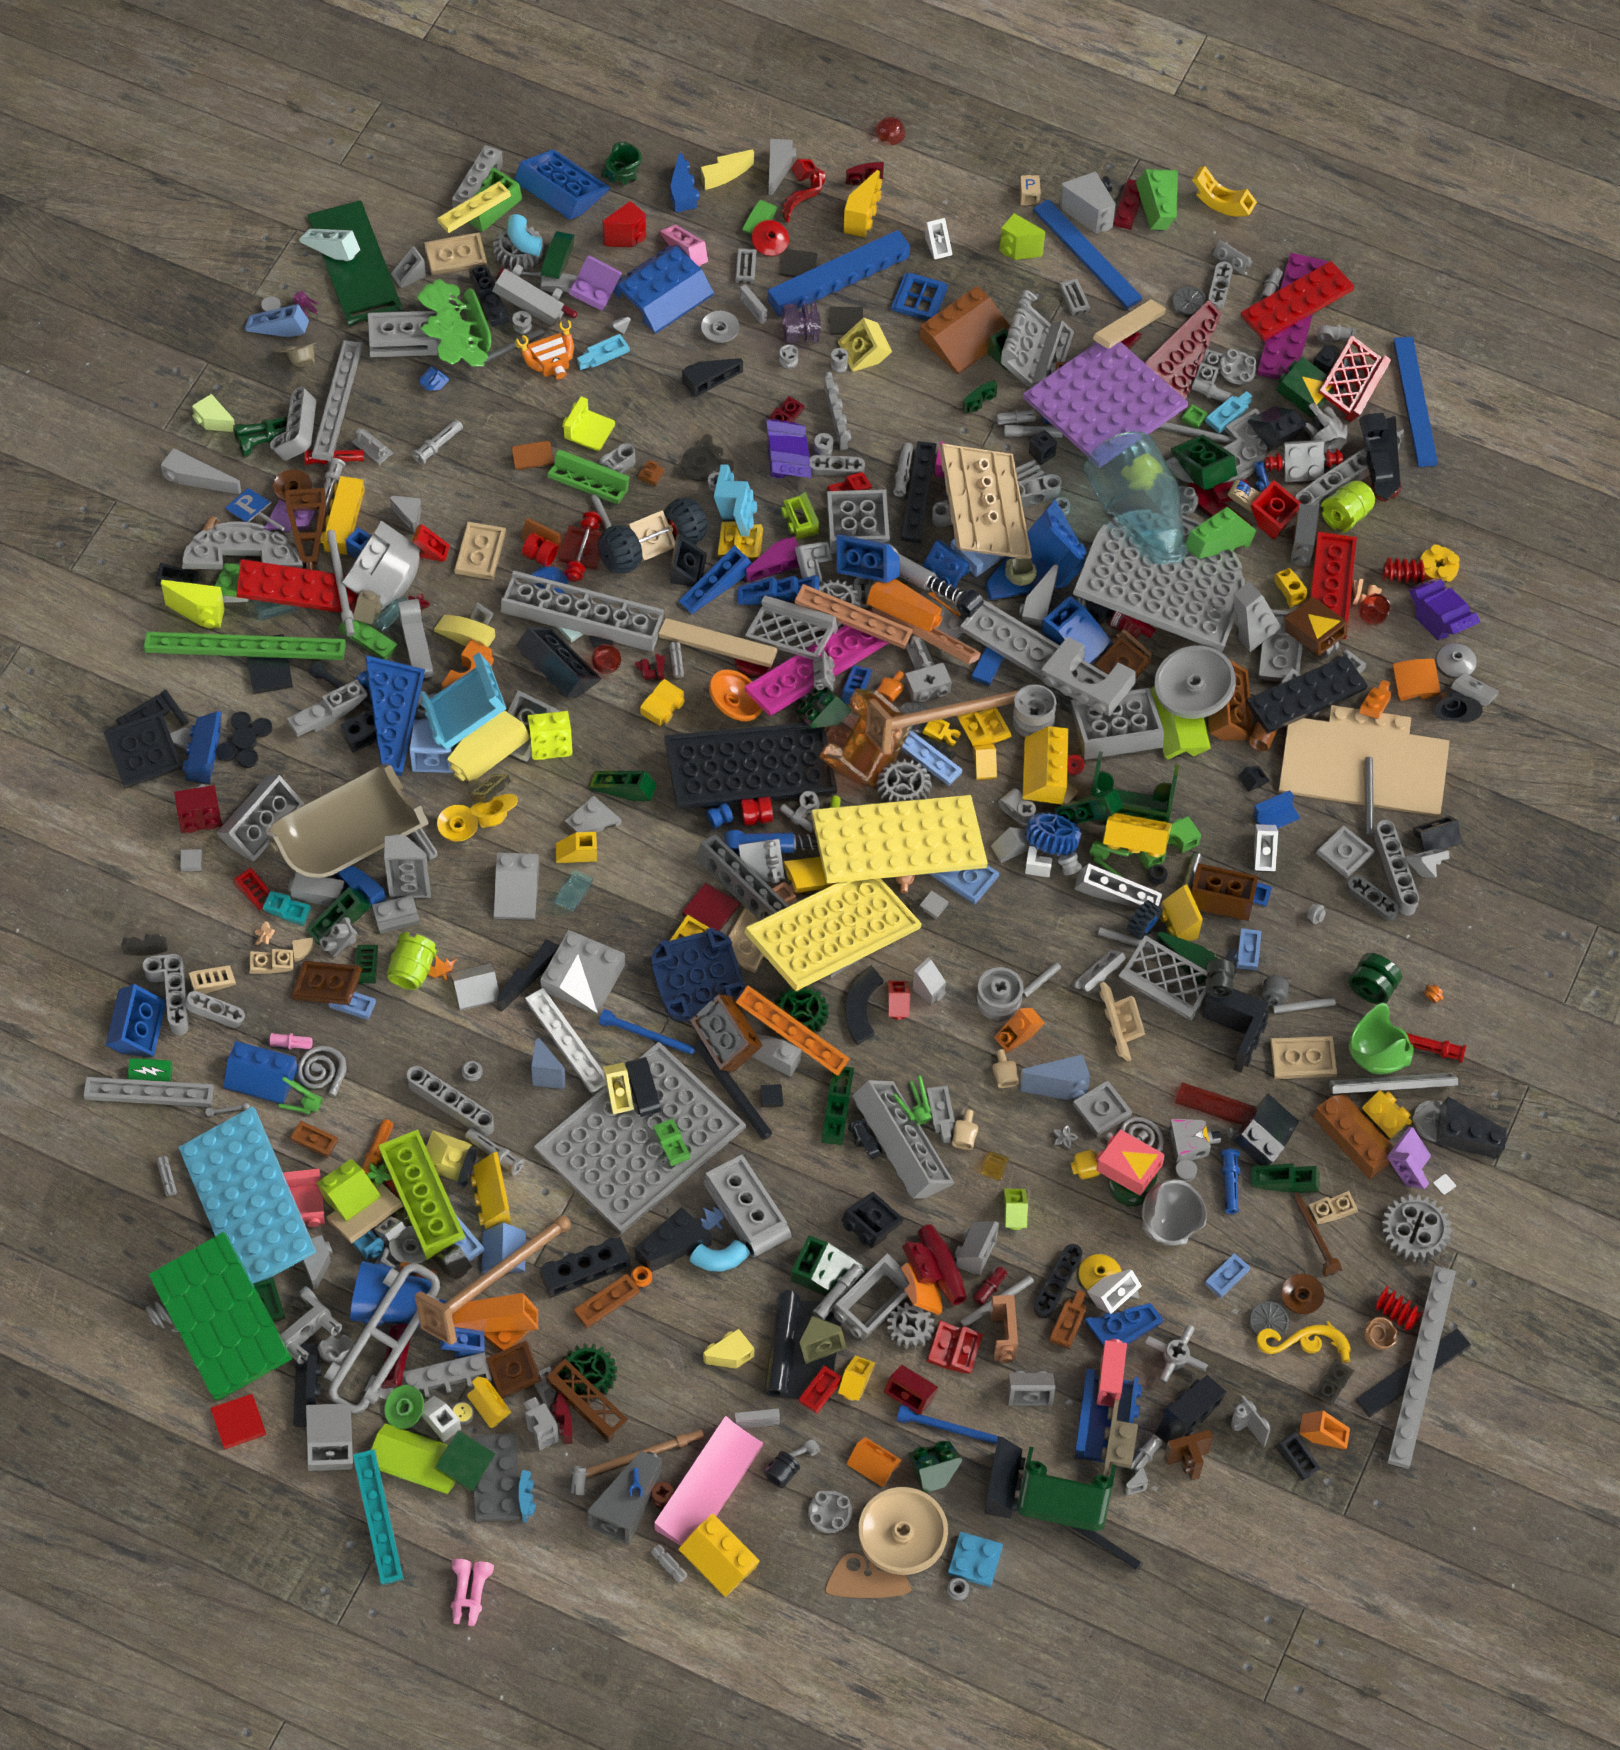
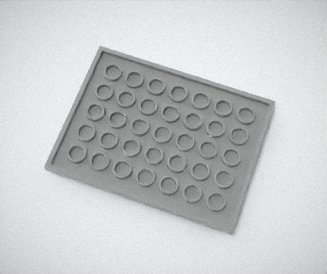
(618, 1157)

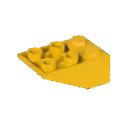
(862, 206)

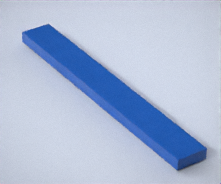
(1087, 254)
(1415, 402)

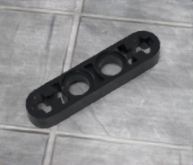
(1059, 1281)

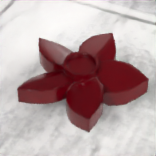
(423, 603)

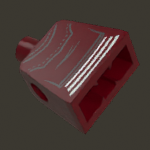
(1134, 626)

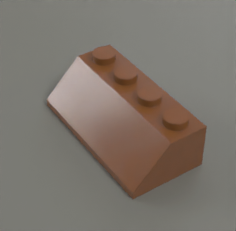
(1235, 718)
(1354, 1134)

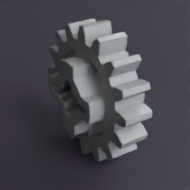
(907, 1334)

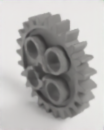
(1435, 1234)

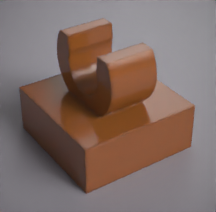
(651, 473)

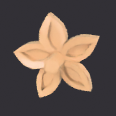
(264, 933)

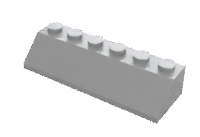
(902, 1139)

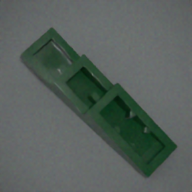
(837, 1107)

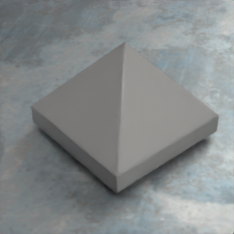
(620, 325)
(481, 614)

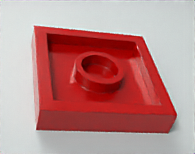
(238, 1421)

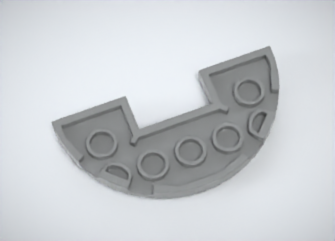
(1247, 449)
(241, 540)

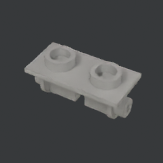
(1228, 254)
(371, 446)
(919, 653)
(823, 672)

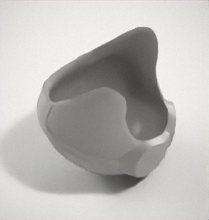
(1173, 1212)

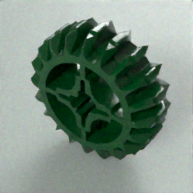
(800, 1007)
(600, 1382)

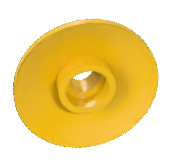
(454, 816)
(1088, 1269)

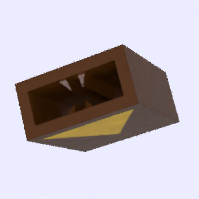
(1315, 626)

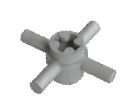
(1183, 1357)

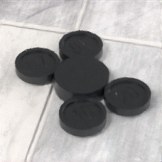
(244, 739)

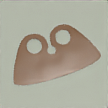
(857, 1585)

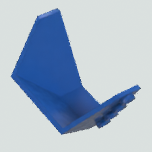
(1050, 544)

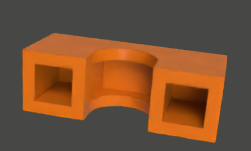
(468, 661)

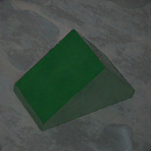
(996, 345)

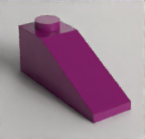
(775, 560)

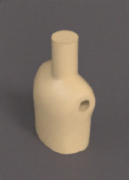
(1005, 1071)
(965, 1132)

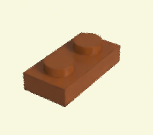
(314, 1139)

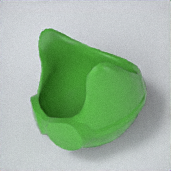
(1378, 1044)

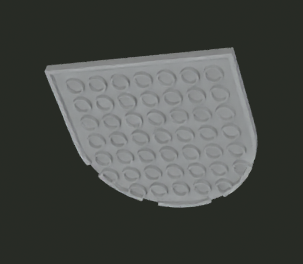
(1181, 597)

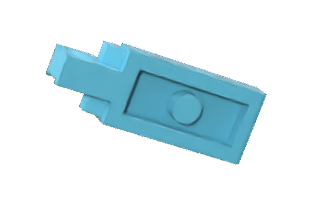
(603, 352)
(1228, 412)

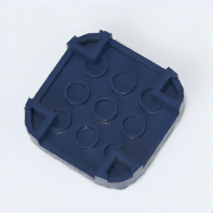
(694, 972)

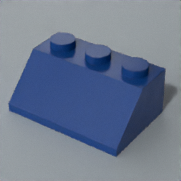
(866, 559)
(203, 748)
(136, 1022)
(259, 1072)

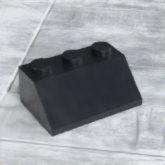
(1004, 1479)

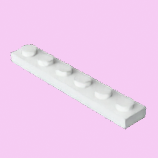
(567, 1040)

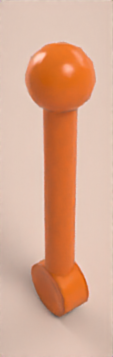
(933, 595)

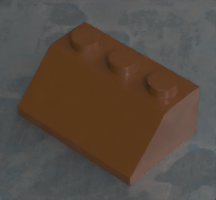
(1224, 891)

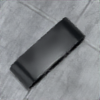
(643, 1087)

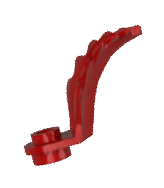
(817, 179)

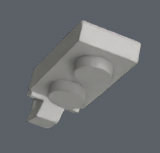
(941, 1111)

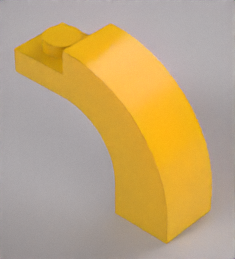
(1226, 201)

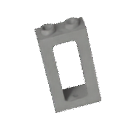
(885, 1267)

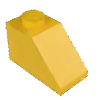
(856, 1378)

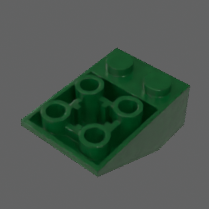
(821, 1266)

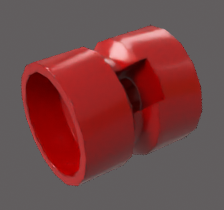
(541, 550)
(756, 811)

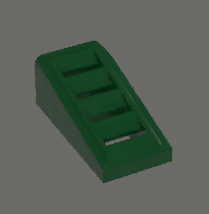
(367, 977)

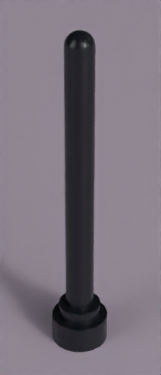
(319, 671)

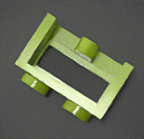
(800, 530)

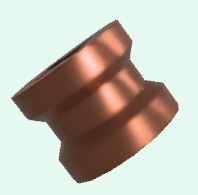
(661, 1500)

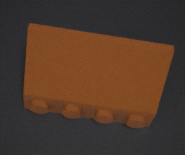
(963, 329)

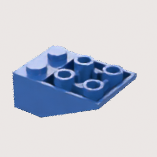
(1074, 621)

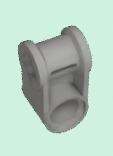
(616, 459)
(1016, 807)

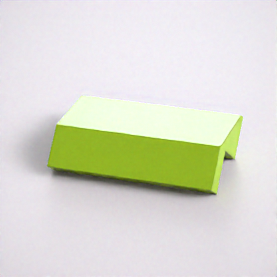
(1181, 733)
(411, 1457)

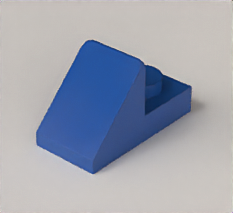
(468, 1342)

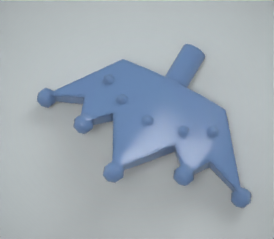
(712, 1219)

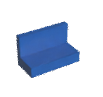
(1276, 811)

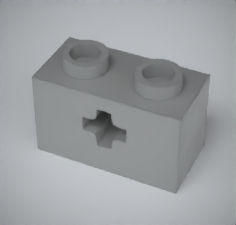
(928, 683)

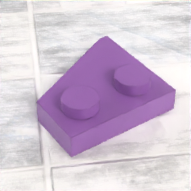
(303, 518)

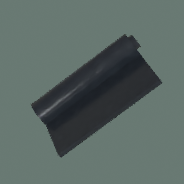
(787, 1371)

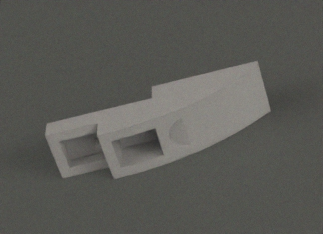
(329, 710)

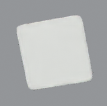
(1444, 1184)

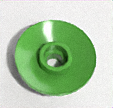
(397, 1404)

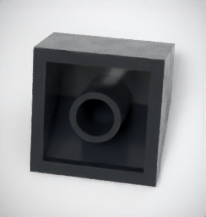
(1277, 426)

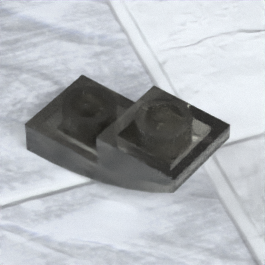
(151, 945)
(1333, 1382)

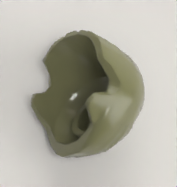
(1020, 571)

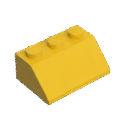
(1137, 834)
(491, 1192)
(719, 1555)

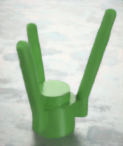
(1101, 851)
(310, 1100)
(921, 1112)

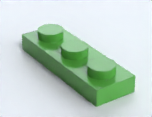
(371, 639)

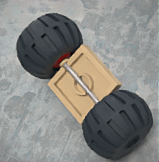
(627, 546)

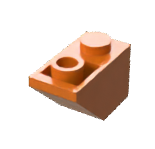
(1019, 1029)

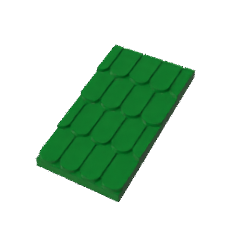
(220, 1316)

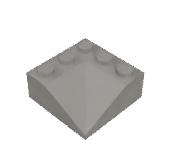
(857, 515)
(583, 972)

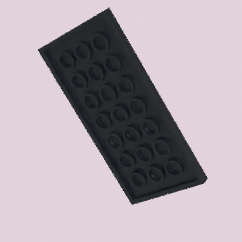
(748, 764)

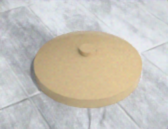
(903, 1531)

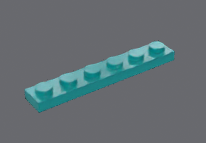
(378, 1517)

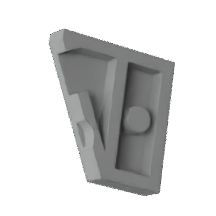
(592, 817)

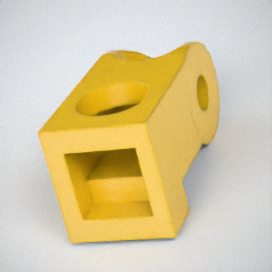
(1291, 587)

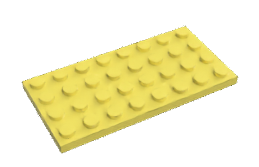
(898, 839)
(832, 930)

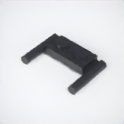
(160, 703)

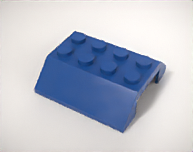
(665, 287)

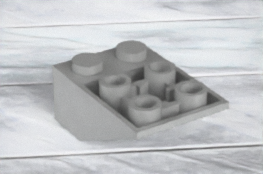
(329, 1437)

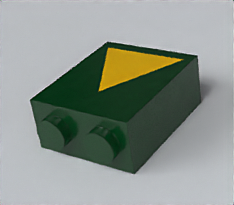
(1302, 385)

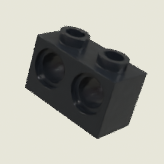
(366, 732)

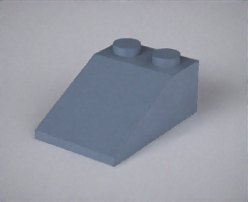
(1057, 1079)

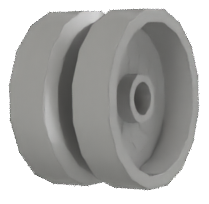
(999, 993)

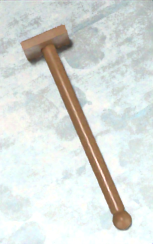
(880, 723)
(437, 1317)

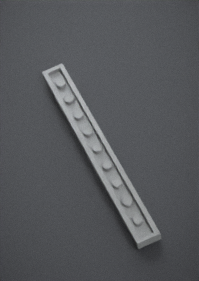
(1421, 1367)

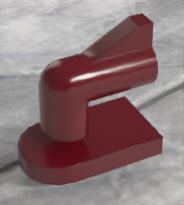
(643, 666)

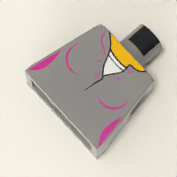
(1191, 1139)

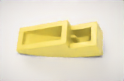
(726, 168)
(464, 629)

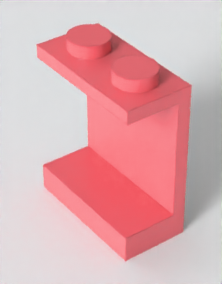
(307, 1195)

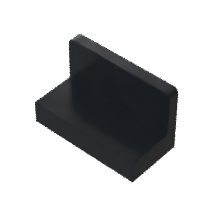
(1439, 833)

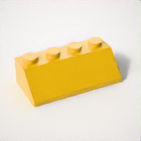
(1046, 765)

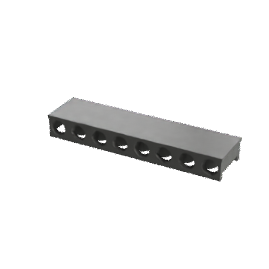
(583, 613)

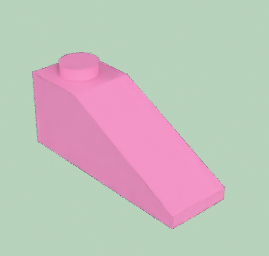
(687, 242)

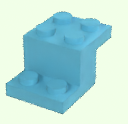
(735, 500)

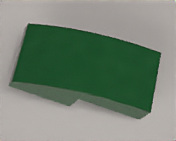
(974, 400)

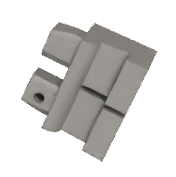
(541, 1423)

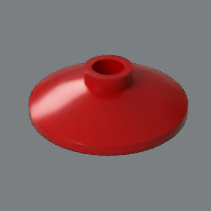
(767, 245)

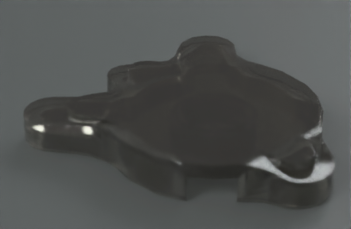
(702, 460)

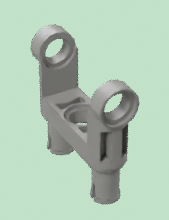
(313, 1320)

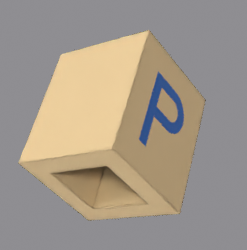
(1030, 190)

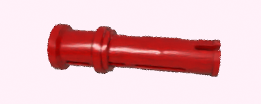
(344, 455)
(1444, 1048)

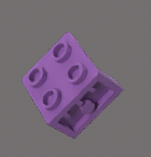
(595, 283)
(1409, 1158)

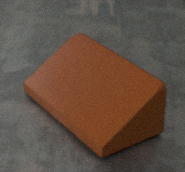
(532, 455)
(534, 527)

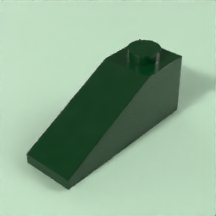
(624, 784)
(349, 904)
(1193, 952)

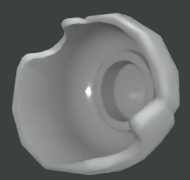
(335, 1349)

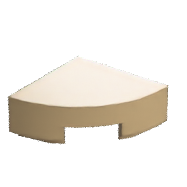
(302, 948)

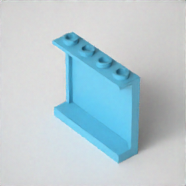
(464, 704)

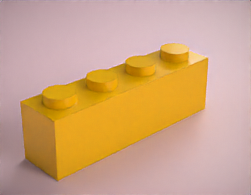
(344, 511)

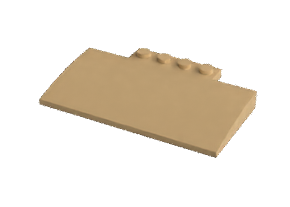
(1329, 761)

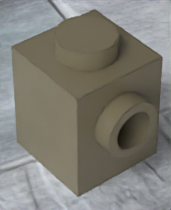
(367, 607)

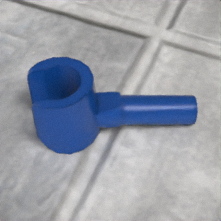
(635, 1483)

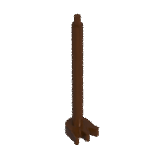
(1331, 1264)

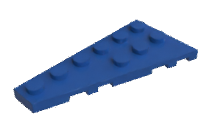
(394, 702)

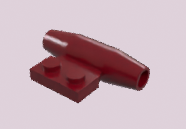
(934, 1263)

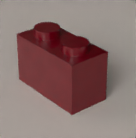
(910, 1389)

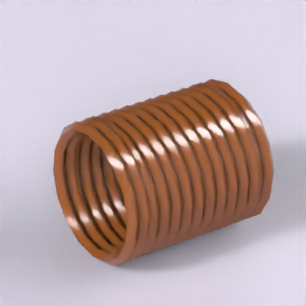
(1260, 739)

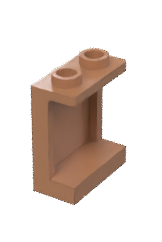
(1004, 1310)

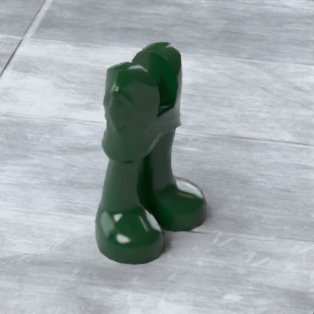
(272, 427)

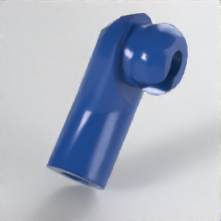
(1262, 482)

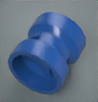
(719, 815)

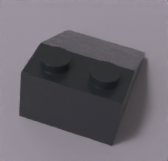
(1266, 1131)

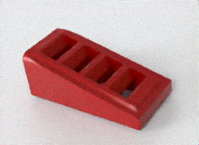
(250, 874)

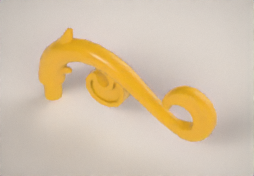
(1338, 1338)

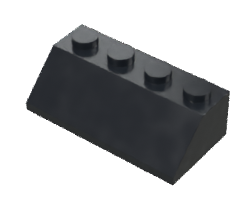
(557, 661)

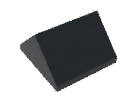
(687, 563)

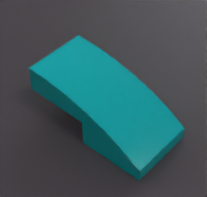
(286, 909)

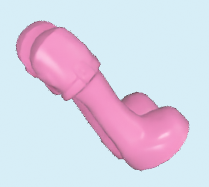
(463, 1570)

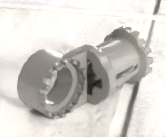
(1335, 333)

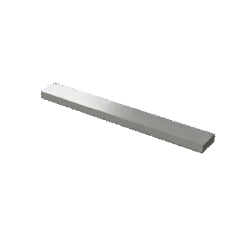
(337, 400)

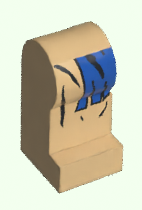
(1243, 494)

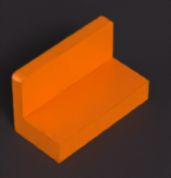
(873, 1461)

